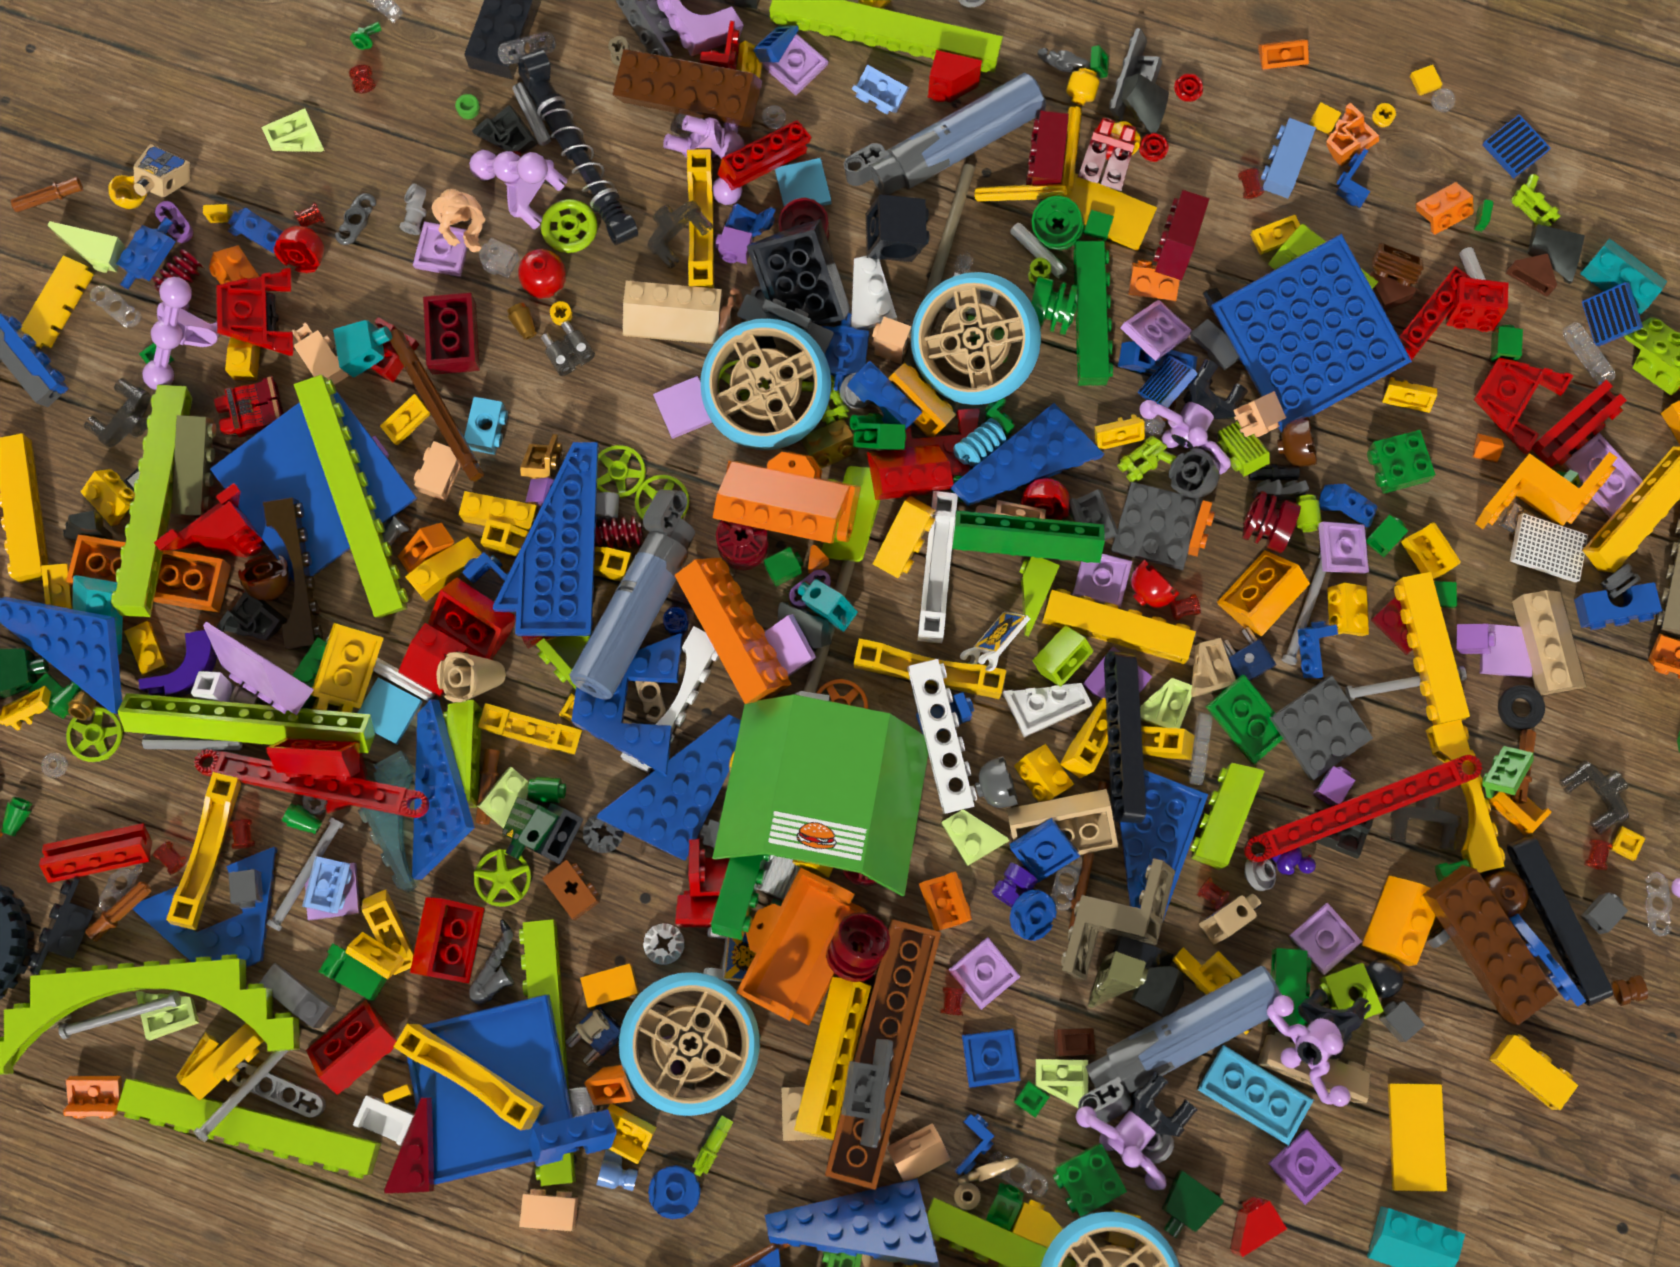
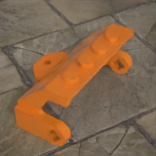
(788, 498)
(791, 947)

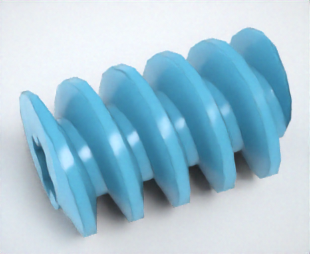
(980, 443)

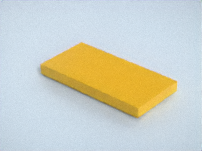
(1130, 214)
(1417, 1137)

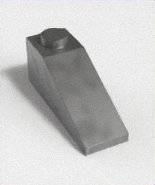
(297, 997)

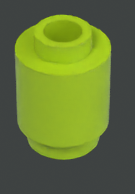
(1309, 514)

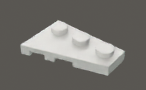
(1043, 707)

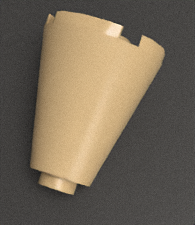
(467, 676)

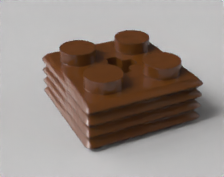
(1397, 264)

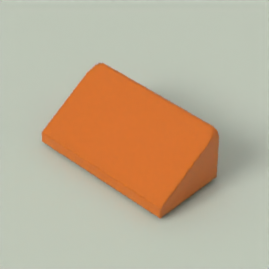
(1284, 54)

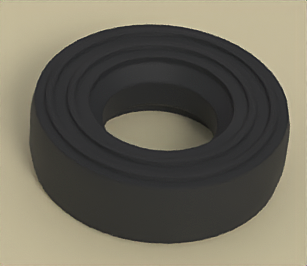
(1532, 697)

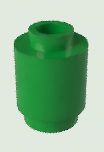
(546, 789)

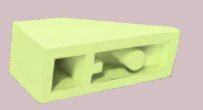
(97, 248)

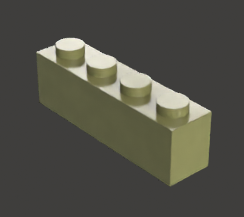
(192, 465)
(1115, 976)

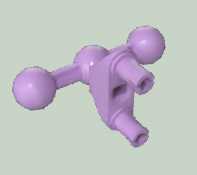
(710, 135)
(521, 176)
(174, 328)

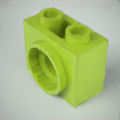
(1338, 986)

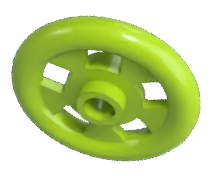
(552, 215)

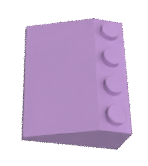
(258, 673)

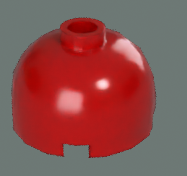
(300, 248)
(541, 273)
(1048, 495)
(1151, 586)

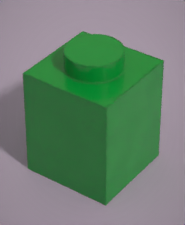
(1506, 343)
(1387, 535)
(783, 566)

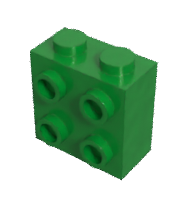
(1400, 461)
(1088, 1180)

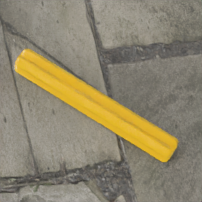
(1071, 147)
(1023, 192)

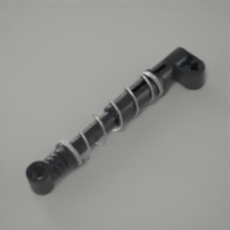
(535, 73)

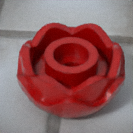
(1191, 81)
(1156, 141)

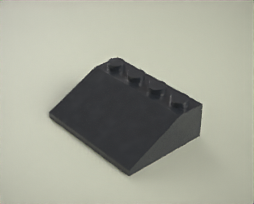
(801, 272)

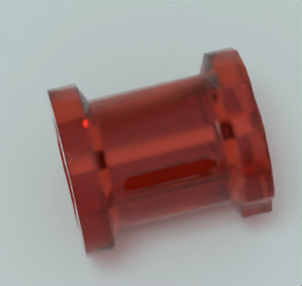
(1250, 183)
(309, 216)
(1185, 607)
(241, 834)
(1598, 854)
(170, 857)
(1213, 893)
(952, 1001)

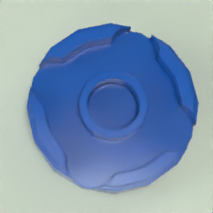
(1033, 915)
(674, 1192)

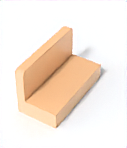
(918, 1153)

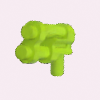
(1527, 199)
(841, 409)
(1151, 452)

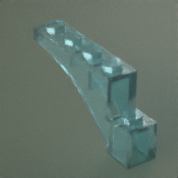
(388, 827)

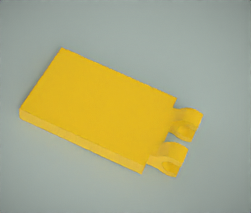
(345, 668)

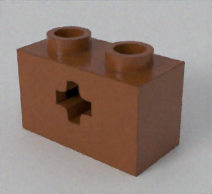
(558, 882)

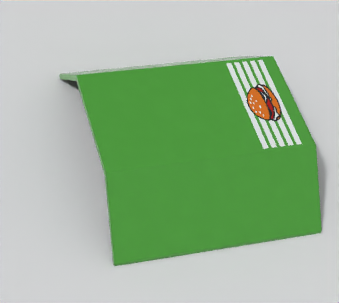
(825, 788)

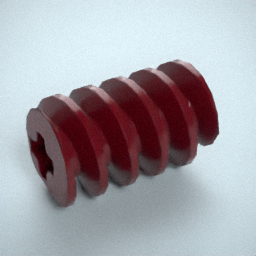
(183, 269)
(619, 533)

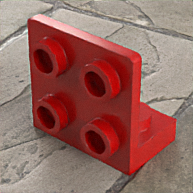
(732, 48)
(1479, 304)
(705, 874)

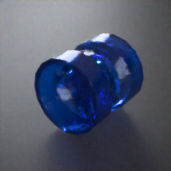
(675, 616)

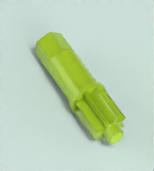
(713, 1144)

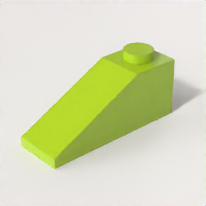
(1035, 584)

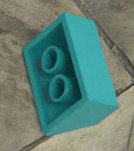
(1616, 266)
(95, 597)
(1413, 1242)

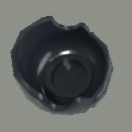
(1385, 977)

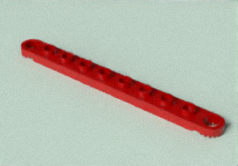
(351, 792)
(1363, 808)

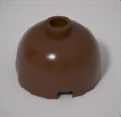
(1298, 443)
(265, 577)
(1508, 890)

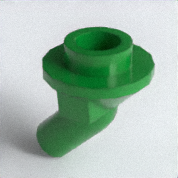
(361, 38)

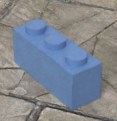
(1287, 157)

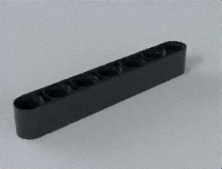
(1124, 737)
(1559, 920)

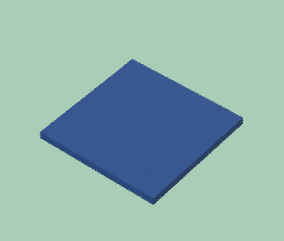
(285, 464)
(518, 1046)

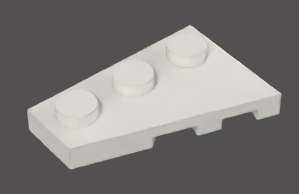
(870, 294)

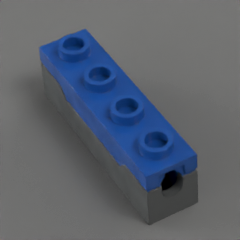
(29, 364)

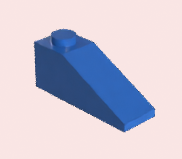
(1136, 359)

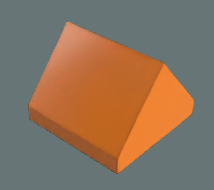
(1488, 448)
(817, 559)

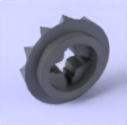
(592, 839)

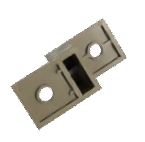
(1118, 919)

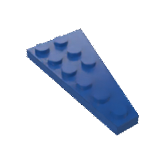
(1033, 453)

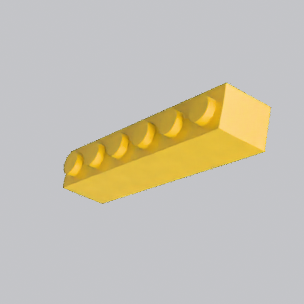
(21, 509)
(1637, 515)
(1119, 626)
(1431, 649)
(831, 1058)

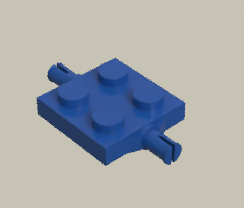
(145, 253)
(846, 350)

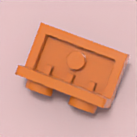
(1446, 207)
(231, 265)
(1151, 284)
(1199, 537)
(1666, 655)
(945, 901)
(93, 1096)

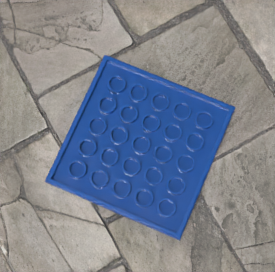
(1312, 331)

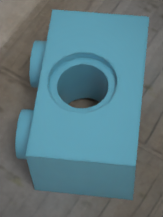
(482, 412)

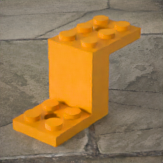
(1547, 491)

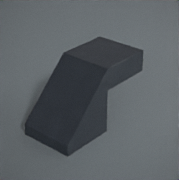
(1150, 954)

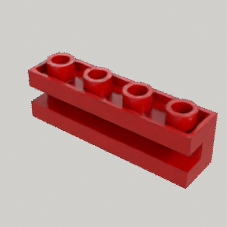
(764, 155)
(1432, 314)
(1577, 425)
(96, 853)

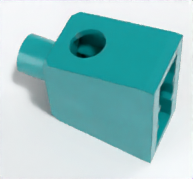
(360, 346)
(827, 603)

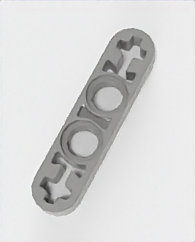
(276, 1093)

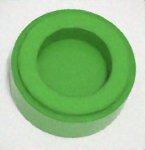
(467, 106)

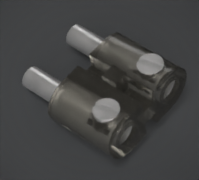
(569, 352)

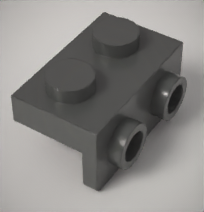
(1093, 509)

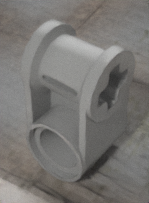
(607, 506)

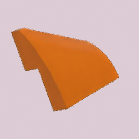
(1350, 136)

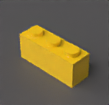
(478, 508)
(905, 537)
(1534, 1071)

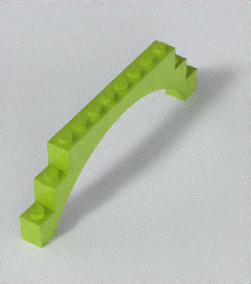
(219, 981)

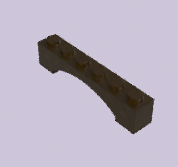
(302, 625)

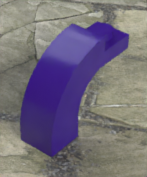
(199, 657)

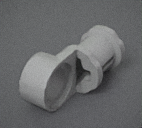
(414, 198)

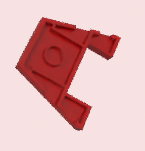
(243, 311)
(1509, 391)
(967, 423)
(182, 540)

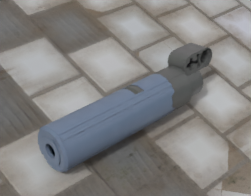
(636, 598)

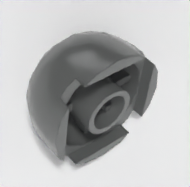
(1194, 474)
(996, 784)

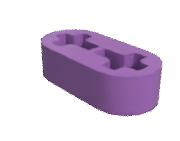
(178, 219)
(810, 578)

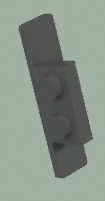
(650, 25)
(1134, 64)
(754, 308)
(866, 1091)

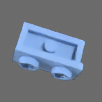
(880, 89)
(327, 885)

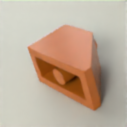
(424, 545)
(609, 1086)

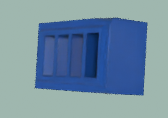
(775, 44)

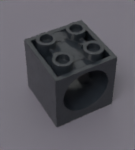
(896, 228)

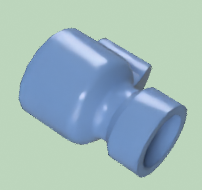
(613, 1175)

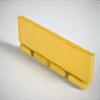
(51, 304)

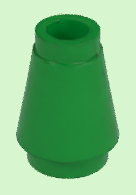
(60, 703)
(15, 815)
(301, 819)

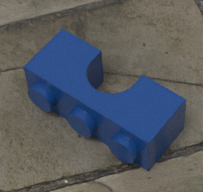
(873, 385)
(1596, 610)
(553, 1140)

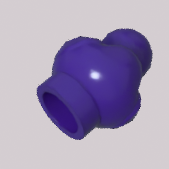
(1287, 862)

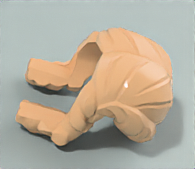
(457, 207)

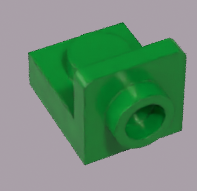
(993, 411)
(1005, 1206)

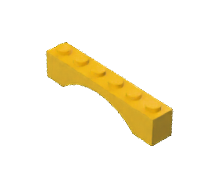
(700, 190)
(509, 539)
(963, 677)
(213, 826)
(1480, 846)
(445, 1059)

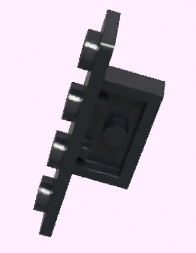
(65, 928)

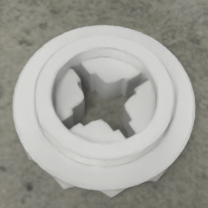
(651, 941)

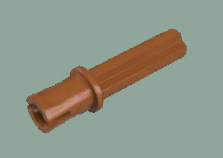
(47, 194)
(1526, 743)
(488, 780)
(110, 918)

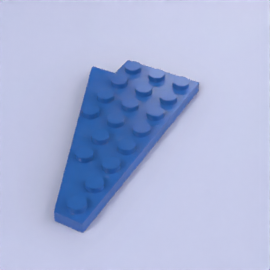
(555, 566)

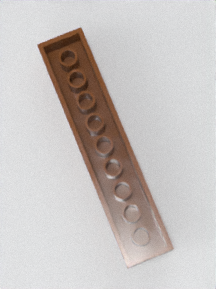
(893, 1017)

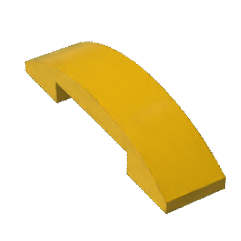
(529, 729)

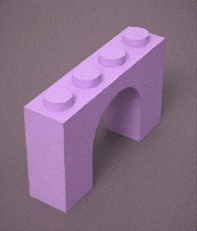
(699, 31)

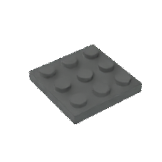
(1156, 526)
(1321, 727)

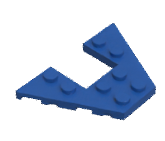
(605, 716)
(238, 935)

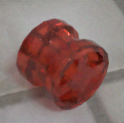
(362, 79)

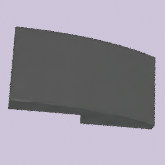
(1215, 343)
(1290, 491)

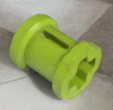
(1039, 264)

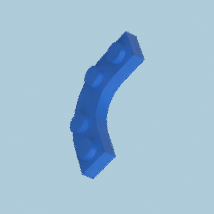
(1558, 975)

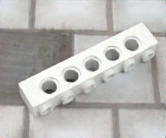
(949, 800)

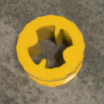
(1379, 119)
(563, 306)

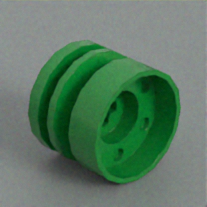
(1058, 209)
(1054, 305)

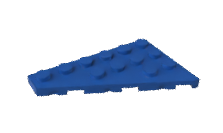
(73, 642)
(439, 780)
(674, 807)
(1163, 835)
(875, 1223)

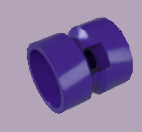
(1014, 885)

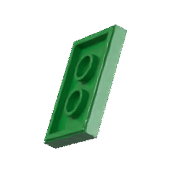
(1246, 719)

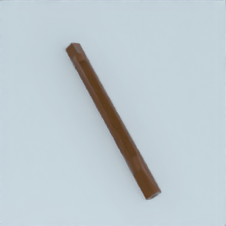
(436, 406)

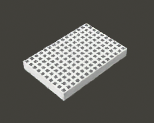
(1548, 547)

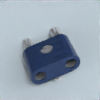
(1251, 660)
(603, 1041)

